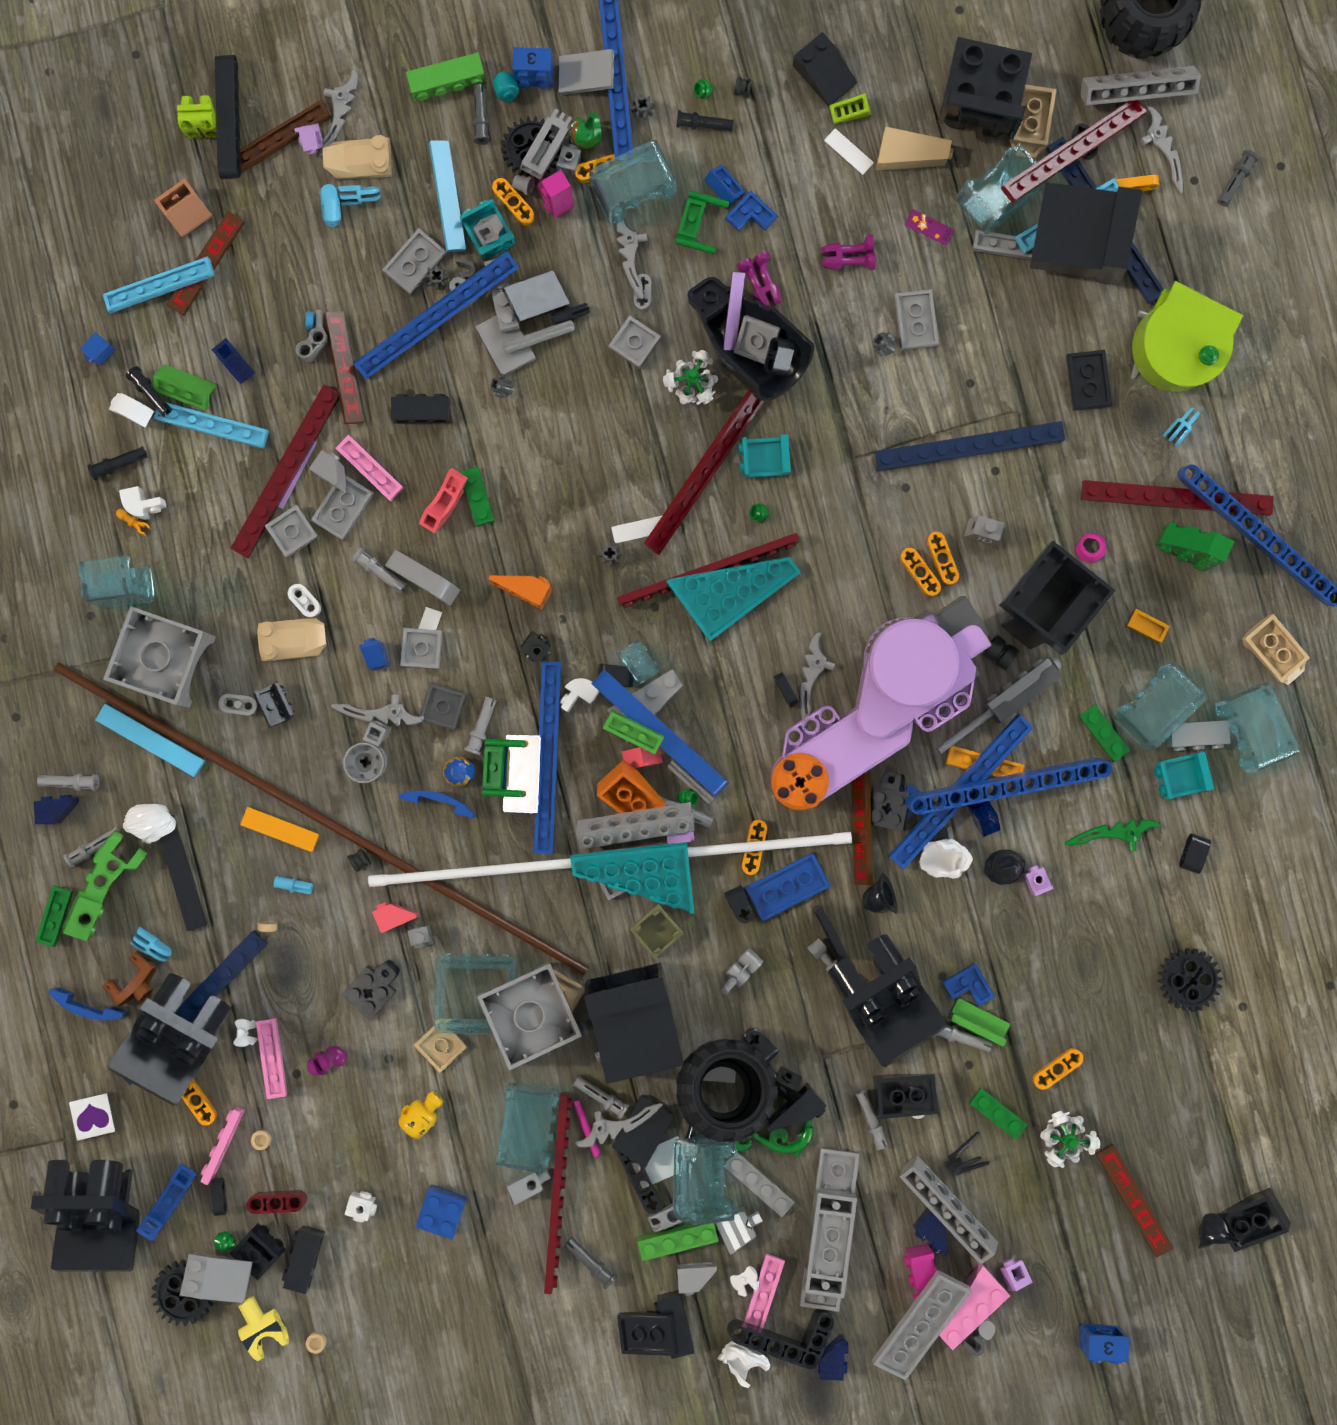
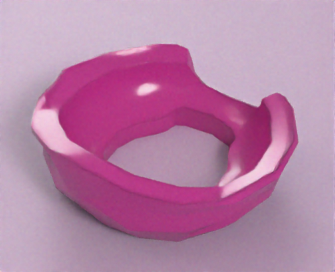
(1091, 557)

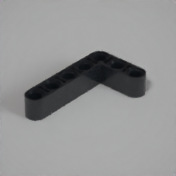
(784, 1343)

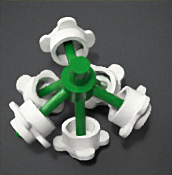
(686, 372)
(1072, 1147)

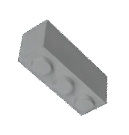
(1200, 734)

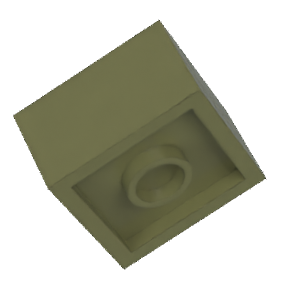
(656, 930)

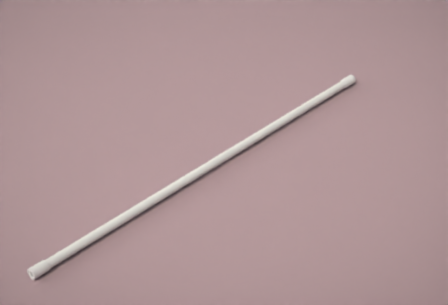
(384, 879)

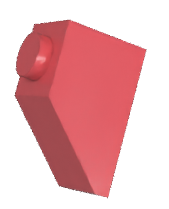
(392, 916)

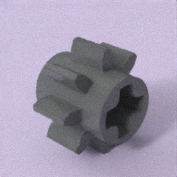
(642, 112)
(436, 272)
(884, 343)
(502, 385)
(614, 557)

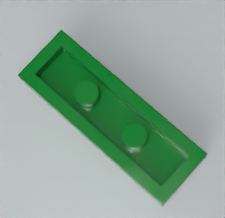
(477, 497)
(1104, 733)
(54, 916)
(998, 1113)

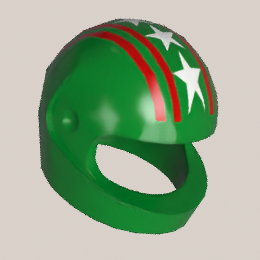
(587, 134)

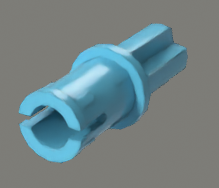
(293, 885)

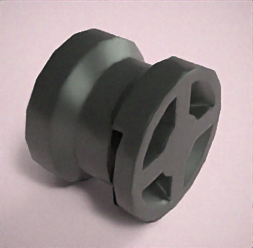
(740, 86)
(359, 860)

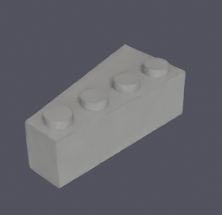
(657, 693)

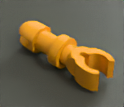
(132, 521)

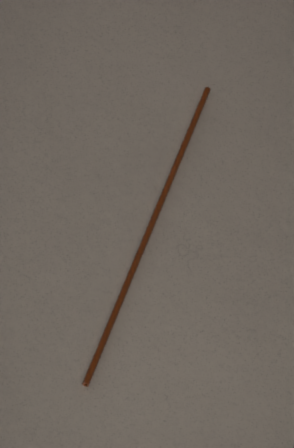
(318, 817)

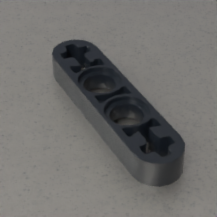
(635, 1178)

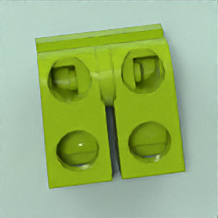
(197, 117)

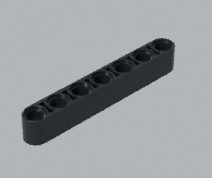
(227, 117)

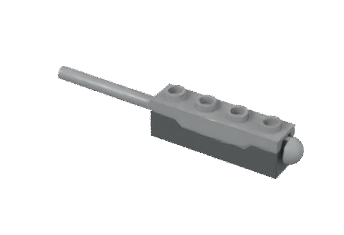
(1012, 697)

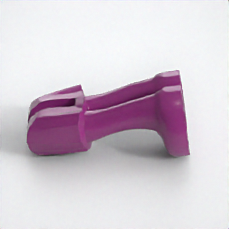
(837, 251)
(760, 260)
(323, 1061)

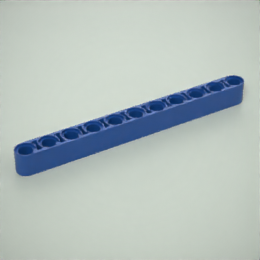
(1252, 531)
(1018, 785)

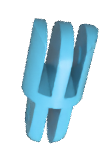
(358, 194)
(330, 205)
(1182, 426)
(151, 945)

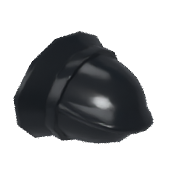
(1004, 867)
(880, 897)
(1214, 1231)

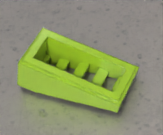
(847, 103)

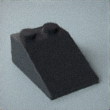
(824, 69)
(905, 1095)
(803, 1107)
(1255, 1219)

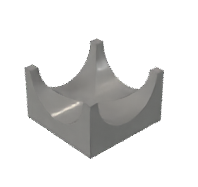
(157, 656)
(528, 1016)

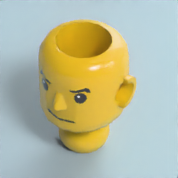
(420, 1115)

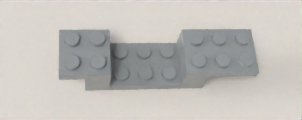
(831, 1231)

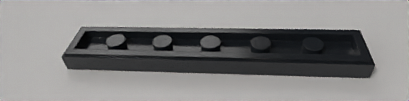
(183, 880)

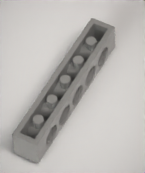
(1140, 85)
(635, 825)
(949, 1210)

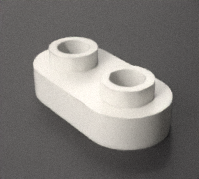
(305, 601)

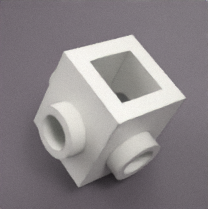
(361, 1206)

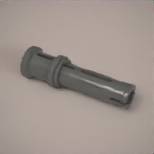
(480, 122)
(1240, 172)
(597, 1268)

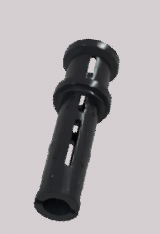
(727, 123)
(144, 385)
(109, 465)

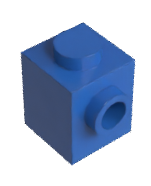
(97, 349)

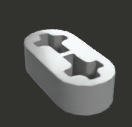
(647, 294)

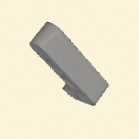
(423, 577)

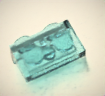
(639, 662)

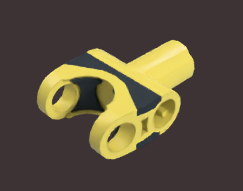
(260, 1326)

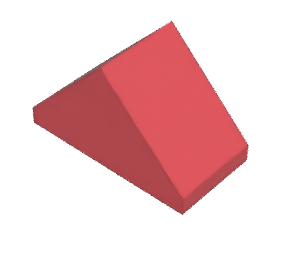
(640, 757)

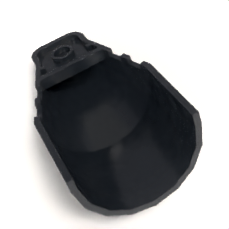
(711, 303)

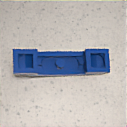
(415, 796)
(65, 999)
(167, 1202)

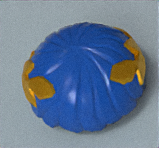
(458, 771)

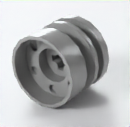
(356, 768)

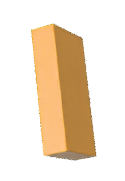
(1147, 626)

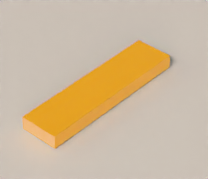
(964, 758)
(280, 829)

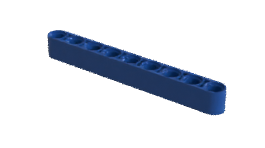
(671, 743)

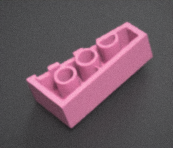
(983, 1300)

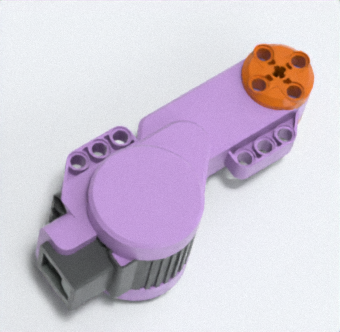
(905, 676)

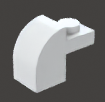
(131, 409)
(135, 503)
(579, 688)

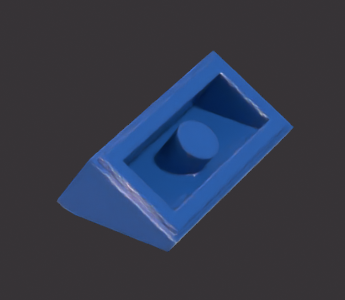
(724, 184)

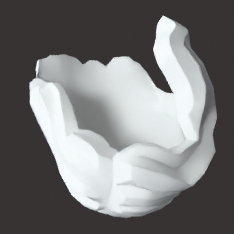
(149, 822)
(945, 859)
(742, 1360)

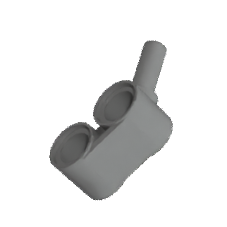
(316, 348)
(741, 970)

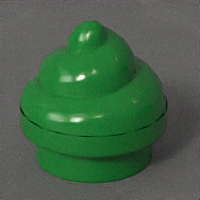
(703, 89)
(1208, 355)
(759, 512)
(688, 795)
(224, 1241)

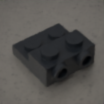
(260, 1249)

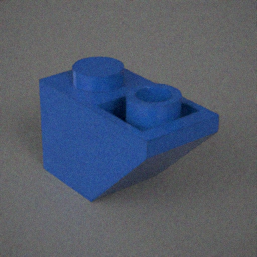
(374, 654)

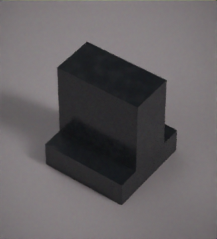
(1086, 231)
(1054, 600)
(633, 1023)

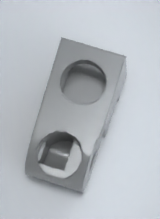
(377, 733)
(663, 1219)

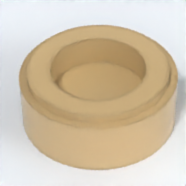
(267, 926)
(261, 1140)
(316, 1342)

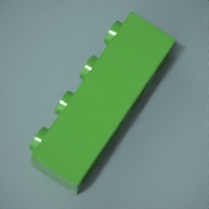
(446, 77)
(676, 1240)

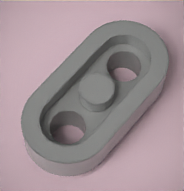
(239, 704)

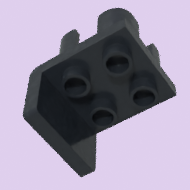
(985, 88)
(891, 1010)
(165, 1049)
(91, 1217)

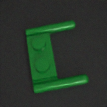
(692, 219)
(494, 767)

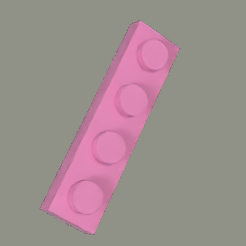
(369, 468)
(271, 1058)
(218, 1152)
(763, 1297)

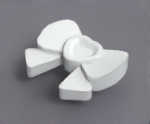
(243, 1026)
(739, 1281)

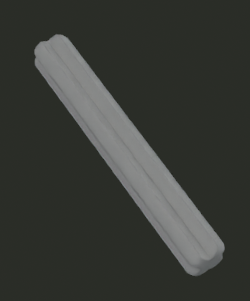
(539, 336)

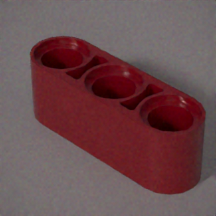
(268, 1206)

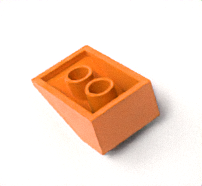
(527, 588)
(627, 790)

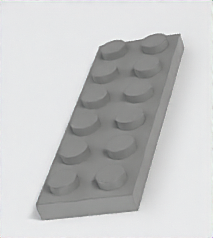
(921, 1325)

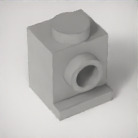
(569, 166)
(488, 229)
(420, 936)

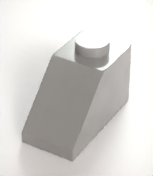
(330, 469)
(694, 1276)

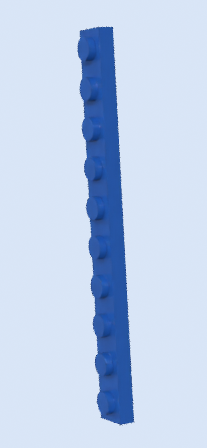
(618, 95)
(436, 315)
(550, 730)
(977, 771)

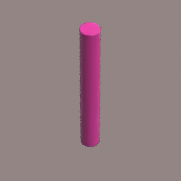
(585, 1125)

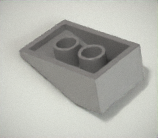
(216, 1278)

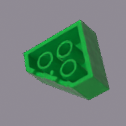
(1192, 546)

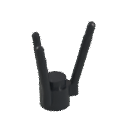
(956, 1165)

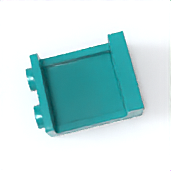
(470, 219)
(765, 457)
(1183, 775)

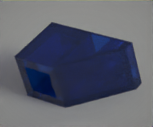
(233, 361)
(53, 811)
(984, 817)
(932, 1229)
(832, 1361)

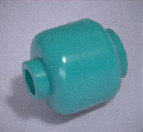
(505, 86)

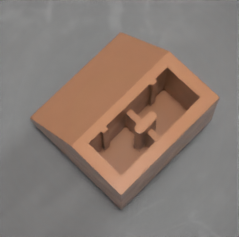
(183, 208)

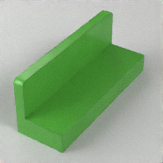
(183, 386)
(633, 731)
(979, 1021)

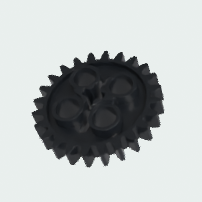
(524, 132)
(1202, 992)
(181, 1310)

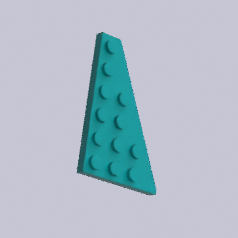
(726, 595)
(647, 871)

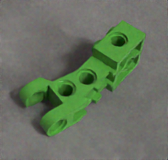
(90, 899)

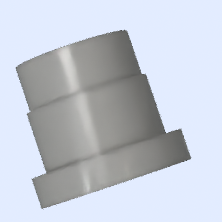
(524, 184)

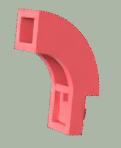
(445, 501)

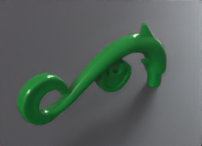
(772, 1144)

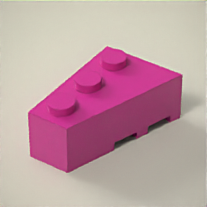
(556, 194)
(921, 1266)

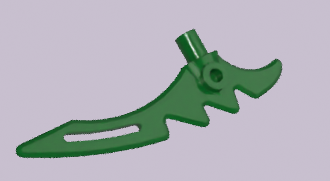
(1128, 833)

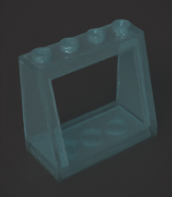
(466, 961)

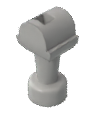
(819, 951)

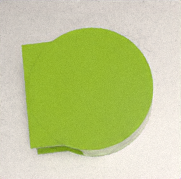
(1174, 333)

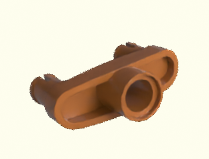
(138, 986)

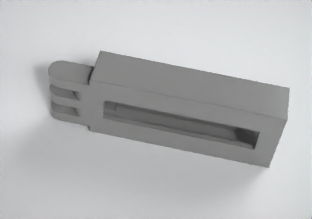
(542, 152)

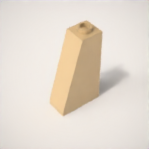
(912, 150)

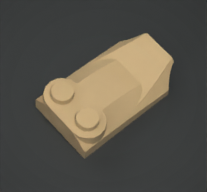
(1037, 118)
(358, 158)
(291, 639)
(1276, 649)

